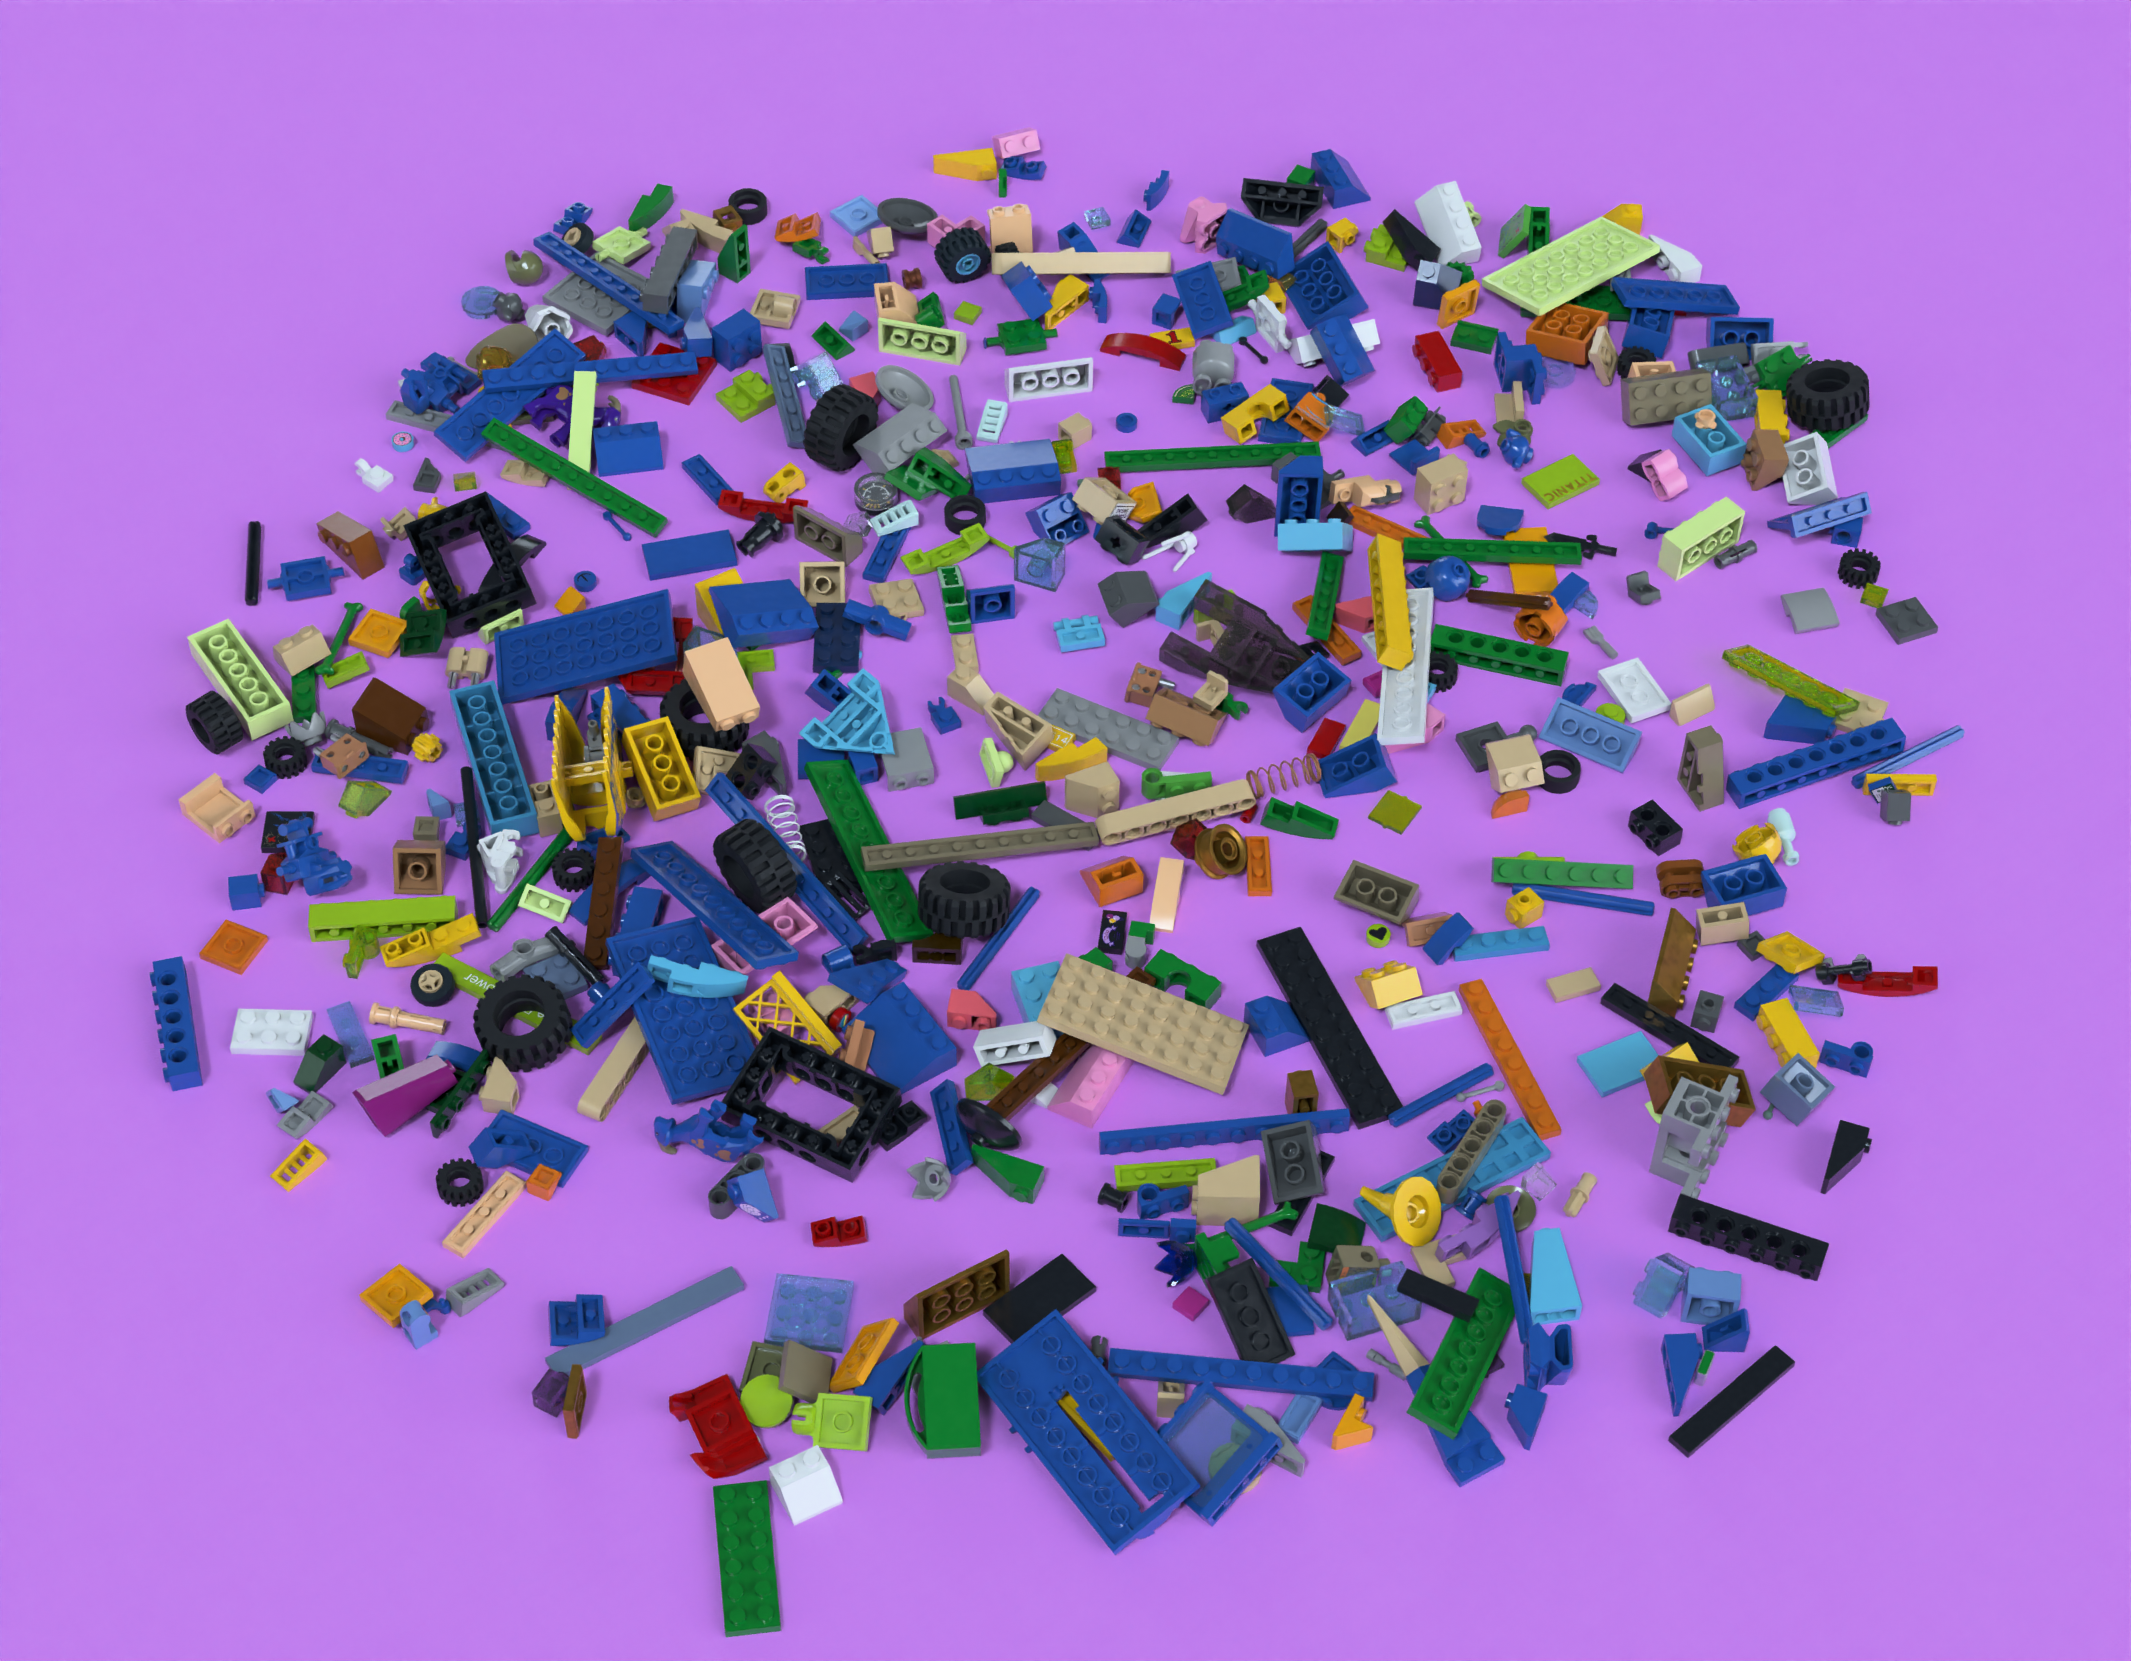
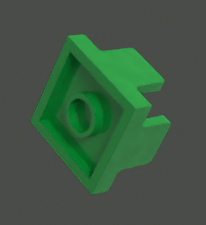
(1213, 1254)

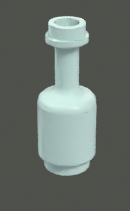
(1785, 828)

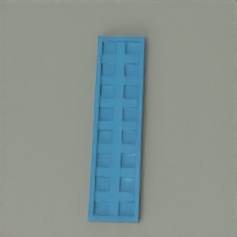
(1510, 1154)

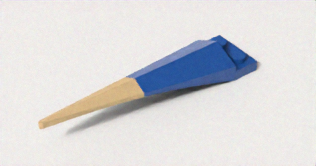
(1472, 1450)

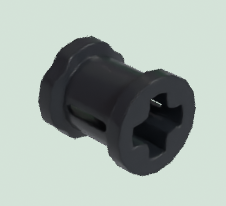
(1113, 1197)

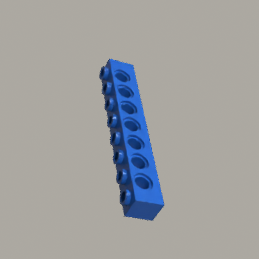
(1815, 763)

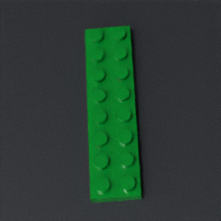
(1464, 1357)

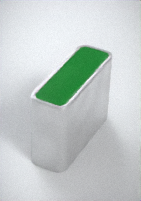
(1704, 1367)

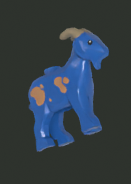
(708, 1134)

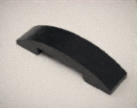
(523, 547)

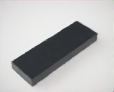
(1438, 1295)

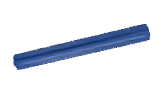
(1440, 1095)

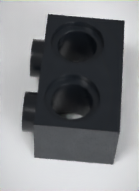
(751, 770)
(1655, 827)

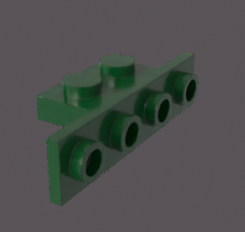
(1000, 804)
(453, 1099)

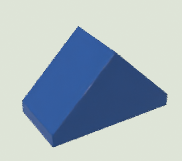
(1727, 1333)

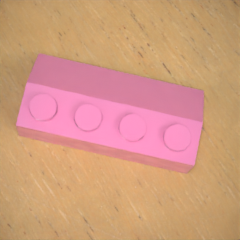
(783, 918)
(1090, 1085)

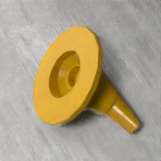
(1412, 1208)

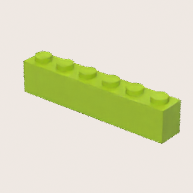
(386, 917)

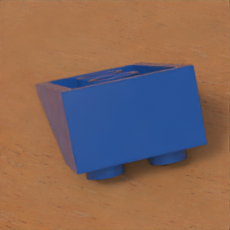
(1648, 329)
(1356, 769)

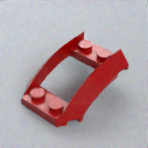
(655, 681)

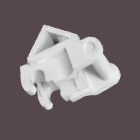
(498, 858)

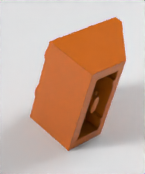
(1113, 880)

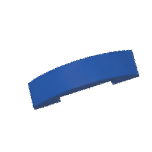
(629, 874)

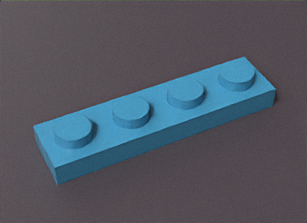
(1502, 944)

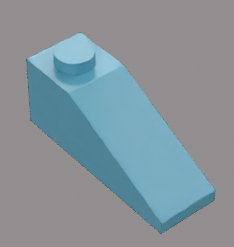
(1178, 602)

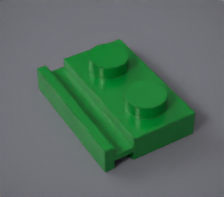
(1474, 337)

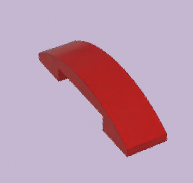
(1144, 345)
(736, 505)
(1893, 984)

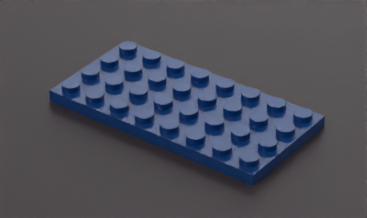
(585, 646)
(692, 1040)

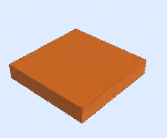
(233, 947)

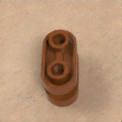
(1680, 878)

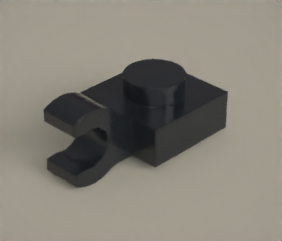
(879, 951)

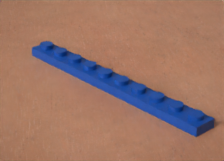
(604, 280)
(607, 371)
(808, 887)
(1215, 1131)
(1240, 1374)

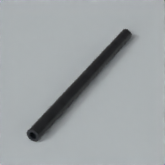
(474, 854)

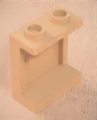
(1011, 225)
(216, 809)

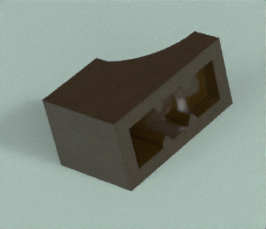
(938, 950)

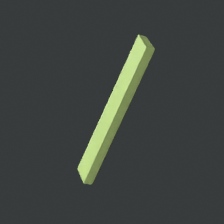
(582, 419)

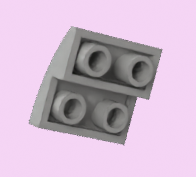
(1810, 610)

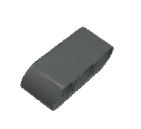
(1716, 352)
(719, 1191)

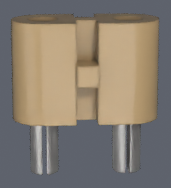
(466, 664)

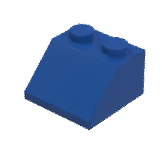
(991, 603)
(1273, 1025)

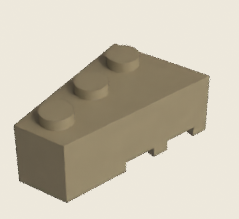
(1702, 768)

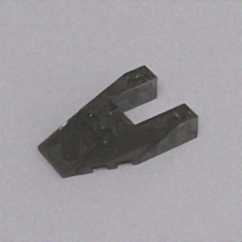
(1248, 654)

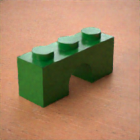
(1171, 971)

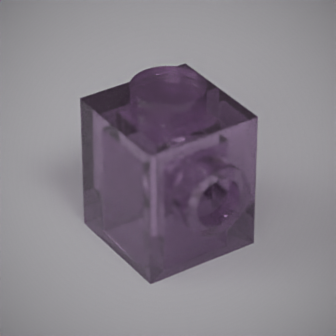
(551, 1392)

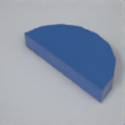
(1579, 693)

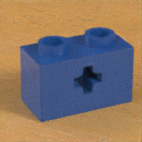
(1221, 400)

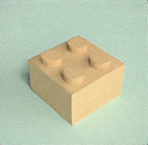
(1440, 484)

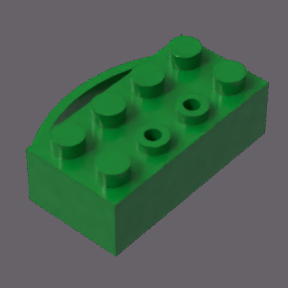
(946, 1400)

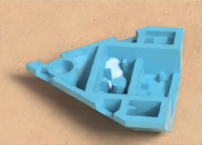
(856, 723)

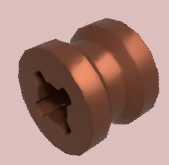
(912, 278)

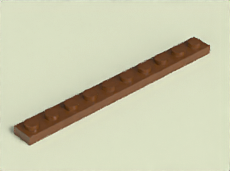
(1045, 1069)

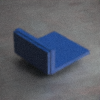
(1414, 456)

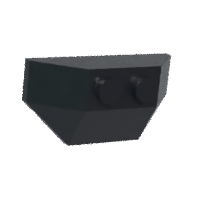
(1280, 201)

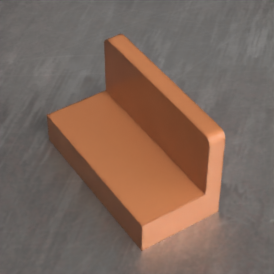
(1422, 928)

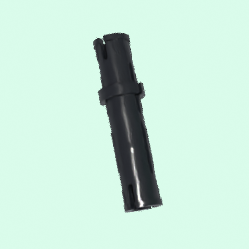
(577, 959)

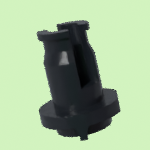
(765, 529)

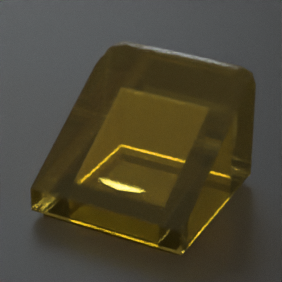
(1284, 282)

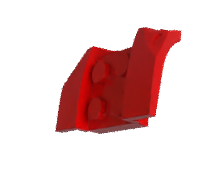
(720, 1428)

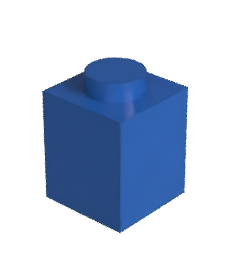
(245, 892)

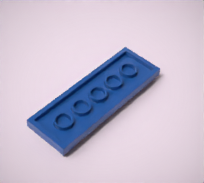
(1675, 296)

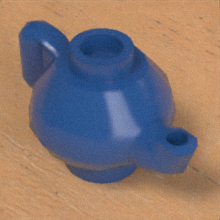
(1516, 449)

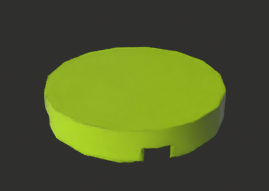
(765, 1403)

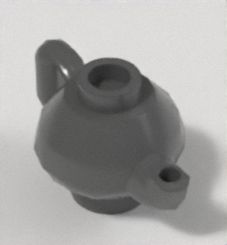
(508, 306)

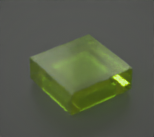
(1874, 595)

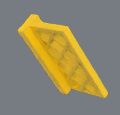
(800, 1009)

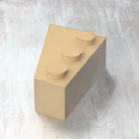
(1018, 729)

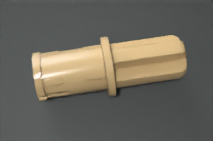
(1579, 1194)

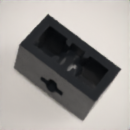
(1122, 540)

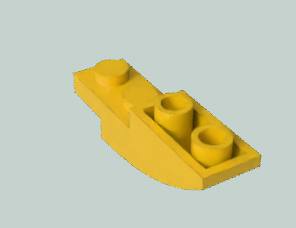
(426, 946)

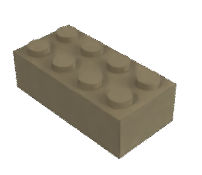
(1664, 395)

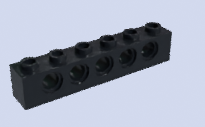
(1742, 1227)

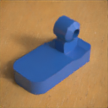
(412, 571)

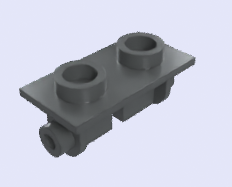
(1427, 431)

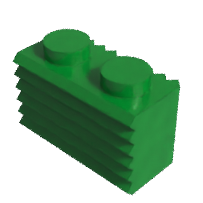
(1406, 419)

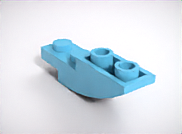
(705, 982)

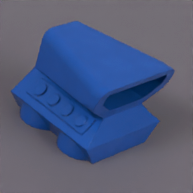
(1547, 1358)

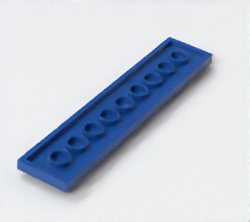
(714, 905)

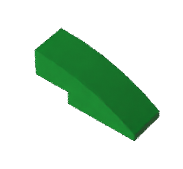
(651, 208)
(1298, 820)

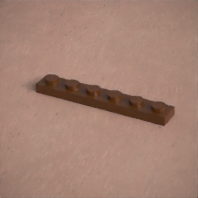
(603, 900)

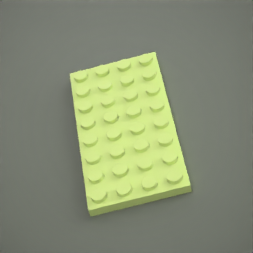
(1570, 265)

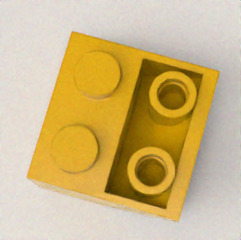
(1389, 984)

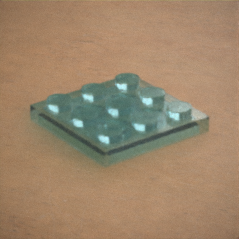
(809, 1312)

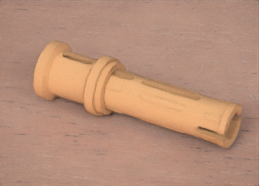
(396, 1017)

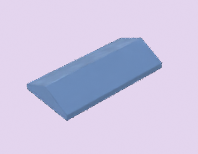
(1590, 735)

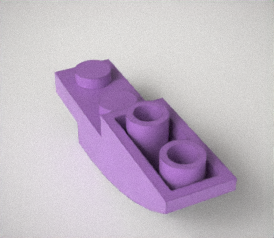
(1476, 1235)

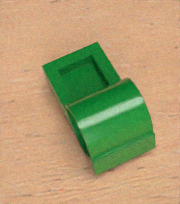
(930, 311)

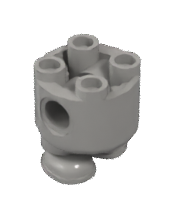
(1212, 365)

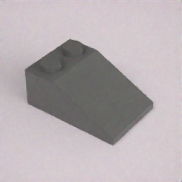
(1293, 1161)

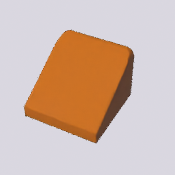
(543, 1182)

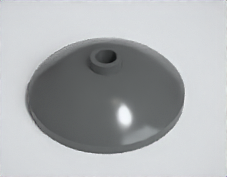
(905, 215)

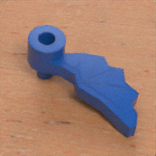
(443, 1306)

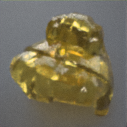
(492, 358)

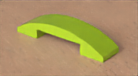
(948, 554)

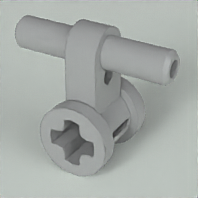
(594, 750)

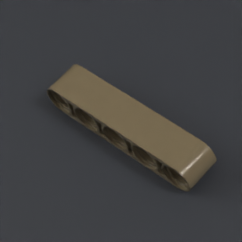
(1490, 1123)

